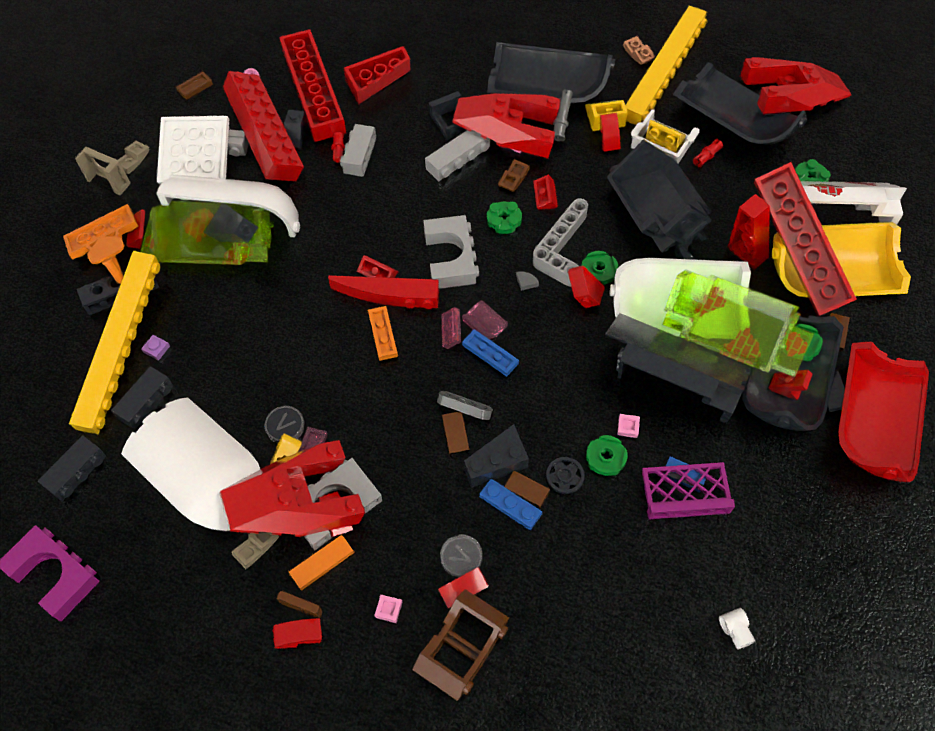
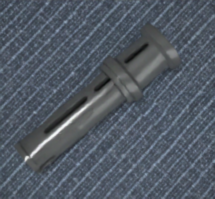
(561, 122)

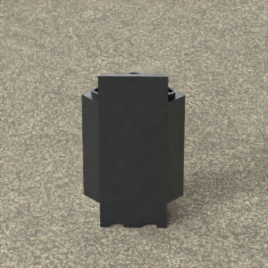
(660, 197)
(680, 363)

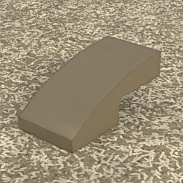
(133, 156)
(254, 548)

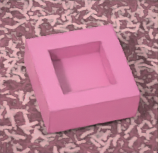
(628, 425)
(388, 608)

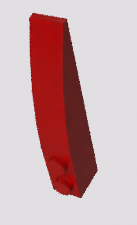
(389, 291)

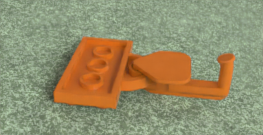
(103, 239)

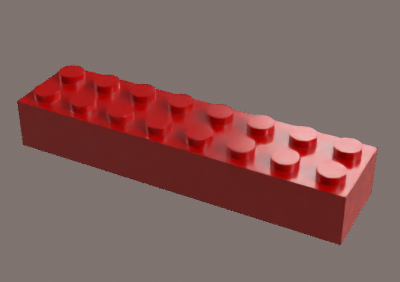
(312, 85)
(262, 127)
(805, 240)

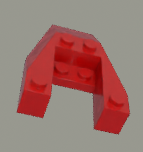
(799, 84)
(501, 118)
(280, 500)

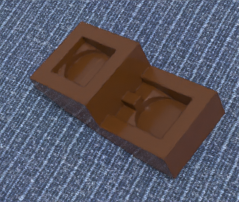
(514, 176)
(455, 432)

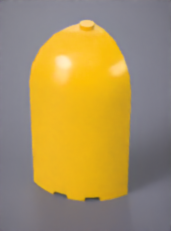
(865, 254)

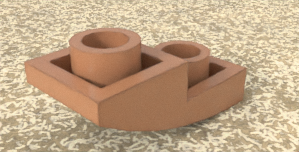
(638, 51)

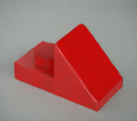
(789, 385)

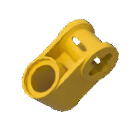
(286, 446)

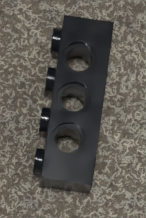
(101, 294)

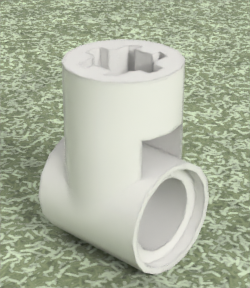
(737, 626)

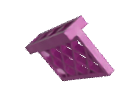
(687, 507)

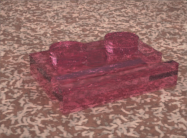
(484, 320)

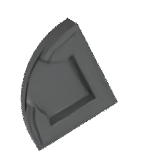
(526, 280)

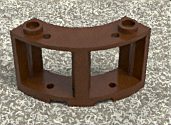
(441, 675)

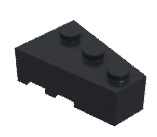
(497, 458)

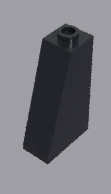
(230, 226)

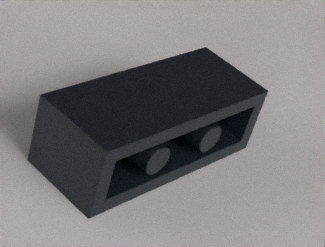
(142, 398)
(72, 468)

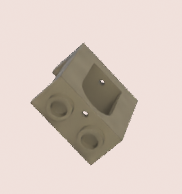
(113, 172)

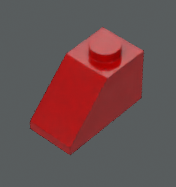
(585, 286)

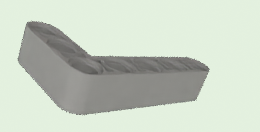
(546, 253)

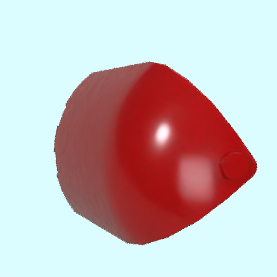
(883, 412)

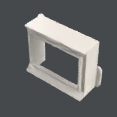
(641, 128)

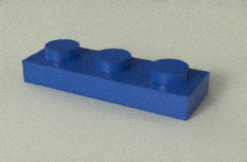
(490, 352)
(510, 504)

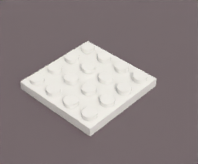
(193, 147)

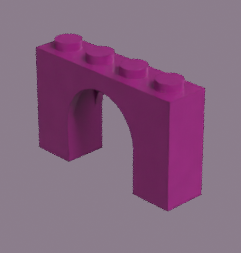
(74, 581)

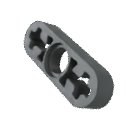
(464, 405)

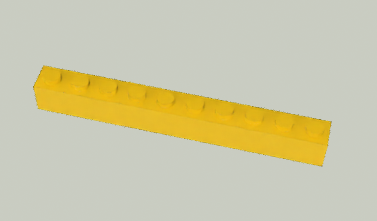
(665, 65)
(115, 343)

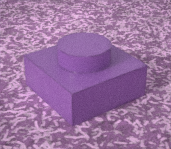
(155, 347)

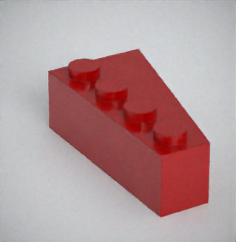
(376, 73)
(751, 232)

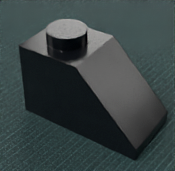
(296, 127)

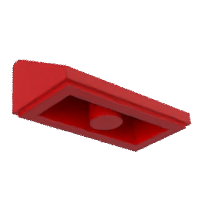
(545, 193)
(135, 237)
(373, 268)

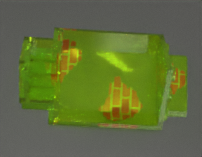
(178, 234)
(737, 322)

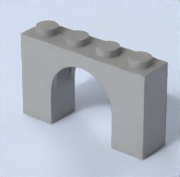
(454, 231)
(347, 478)

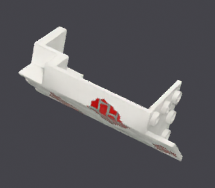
(878, 197)

